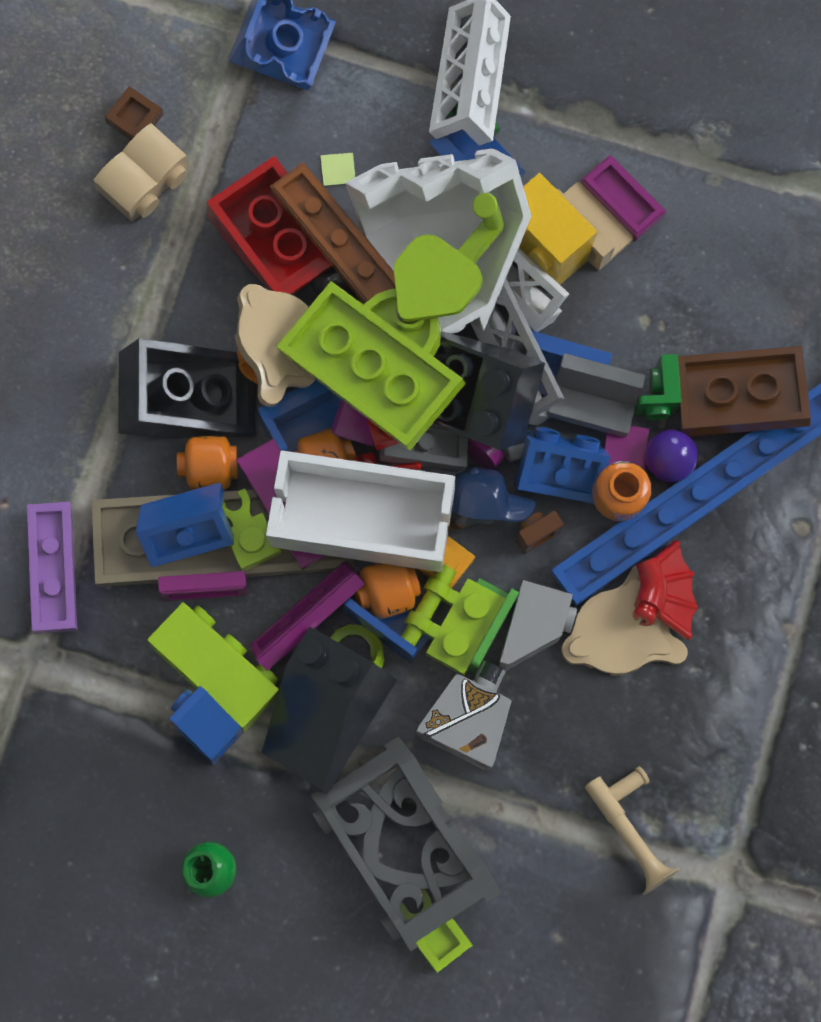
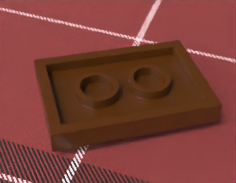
(743, 391)

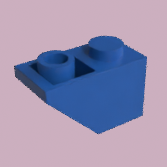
(204, 724)

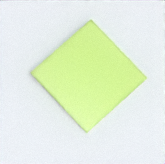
(337, 168)

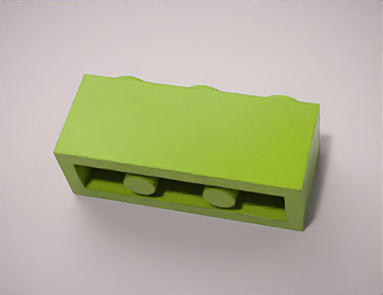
(215, 664)

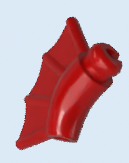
(666, 591)

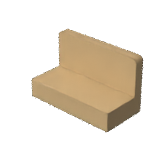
(611, 234)

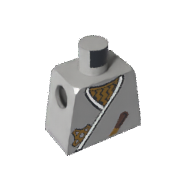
(469, 717)

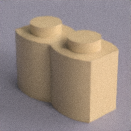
(142, 173)

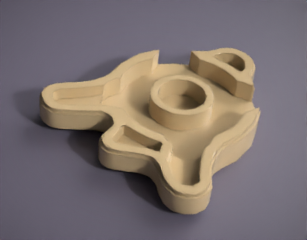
(262, 324)
(613, 641)

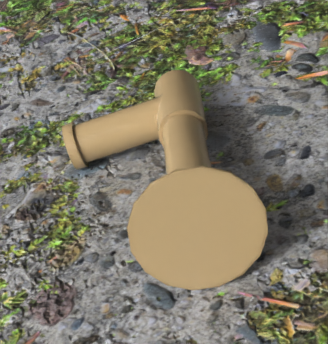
(607, 801)

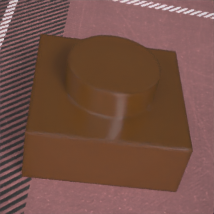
(133, 113)
(538, 530)

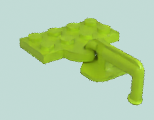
(388, 364)

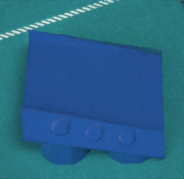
(282, 41)

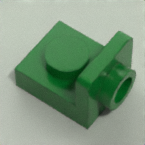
(666, 383)

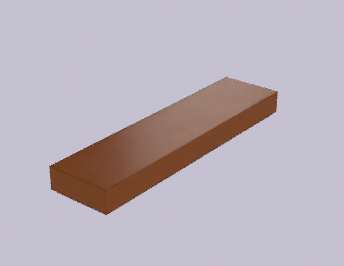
(333, 233)

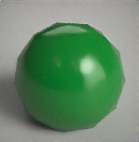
(208, 869)

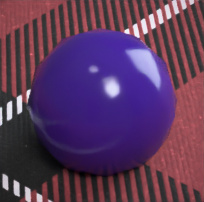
(671, 456)

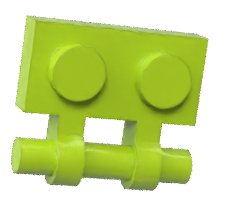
(464, 626)

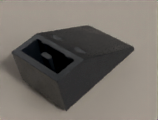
(496, 393)

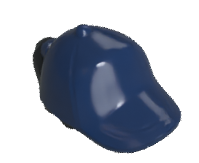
(483, 499)

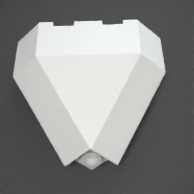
(438, 201)

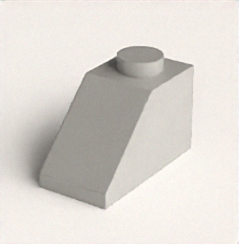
(536, 622)

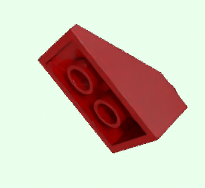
(264, 232)

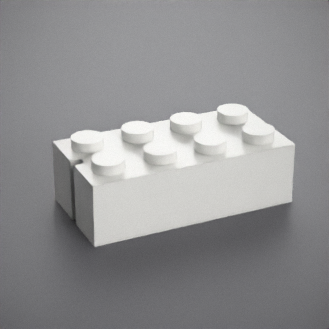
(361, 511)

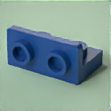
(560, 464)

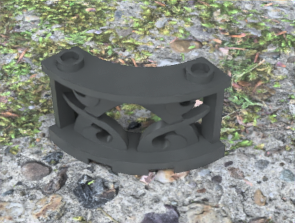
(463, 864)

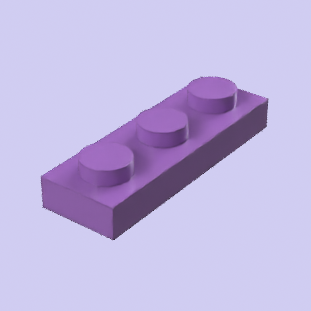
(52, 568)

